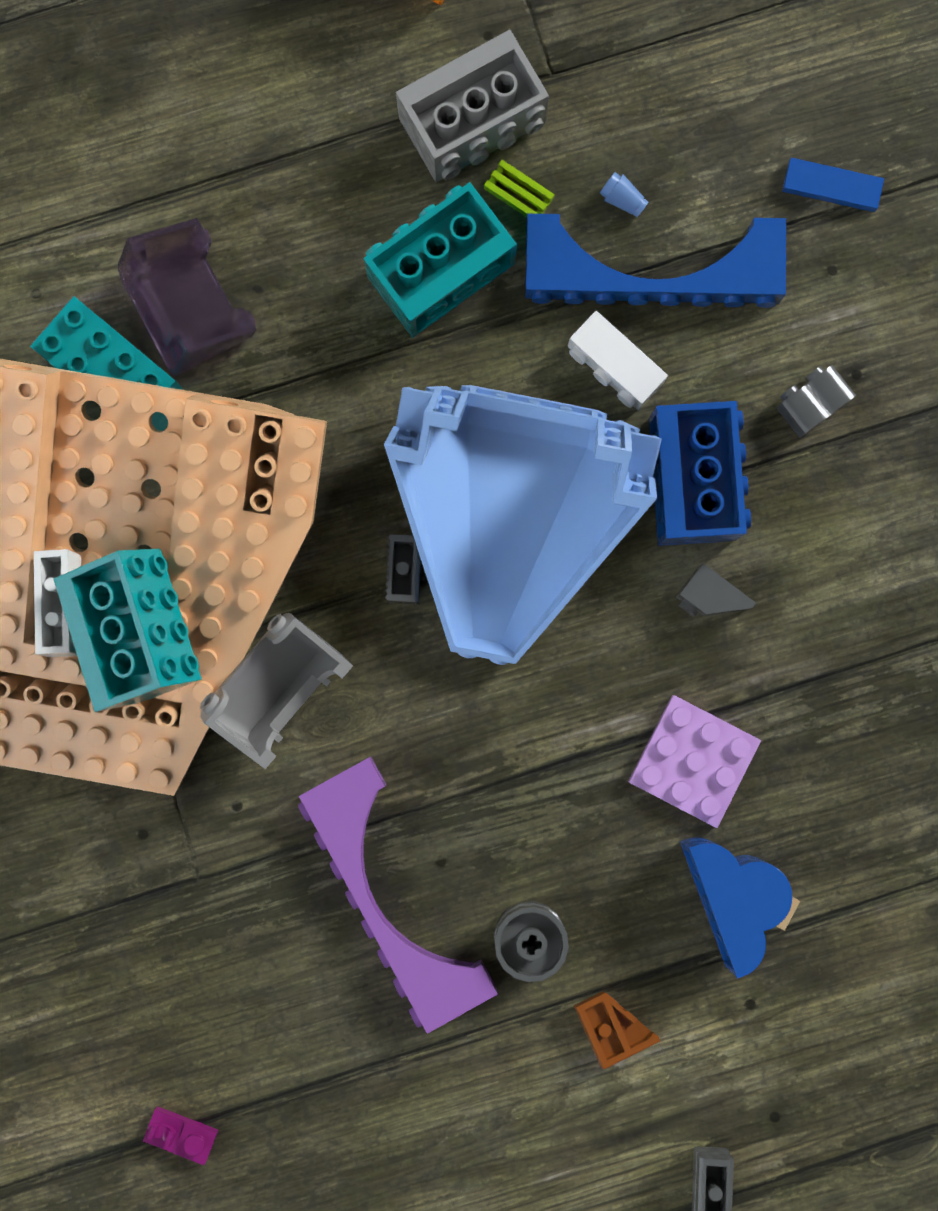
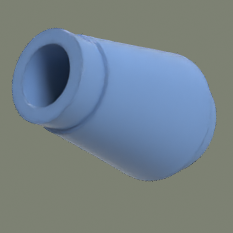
(623, 195)

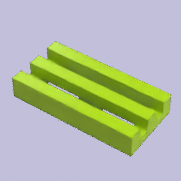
(504, 167)

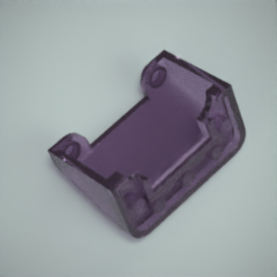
(181, 296)

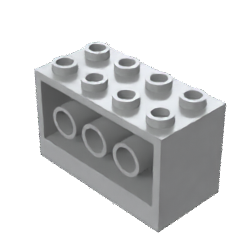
(473, 106)

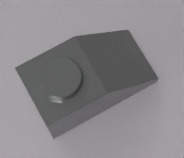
(711, 594)

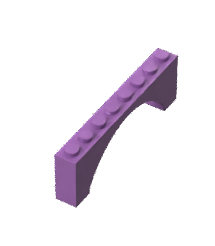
(433, 984)

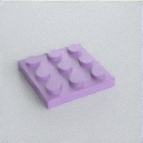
(694, 761)

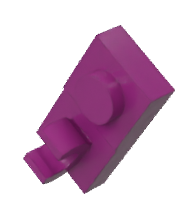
(180, 1135)

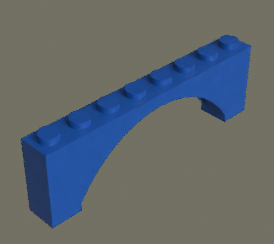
(564, 271)

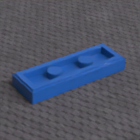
(833, 184)

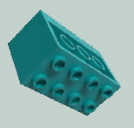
(440, 259)
(87, 344)
(127, 628)

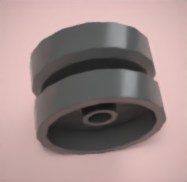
(532, 961)

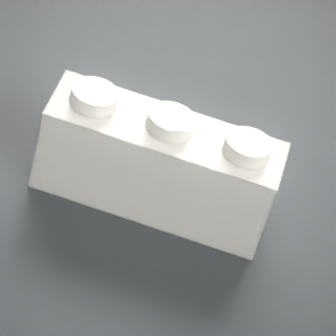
(616, 361)
(51, 627)

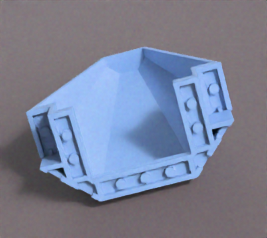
(513, 506)

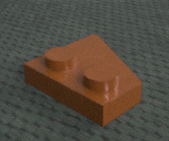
(612, 1029)

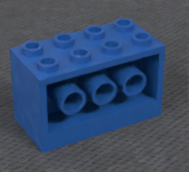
(678, 480)

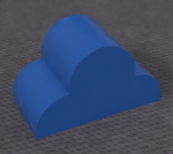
(740, 900)

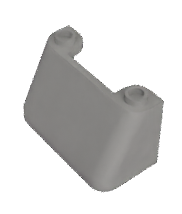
(271, 686)

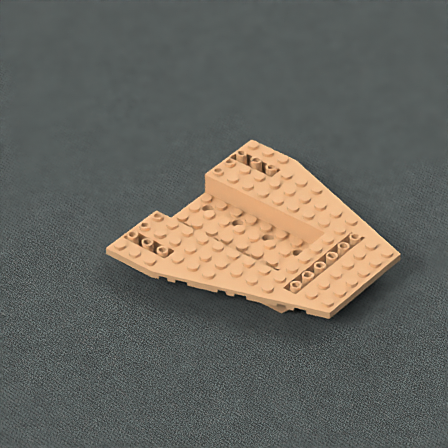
(227, 521)

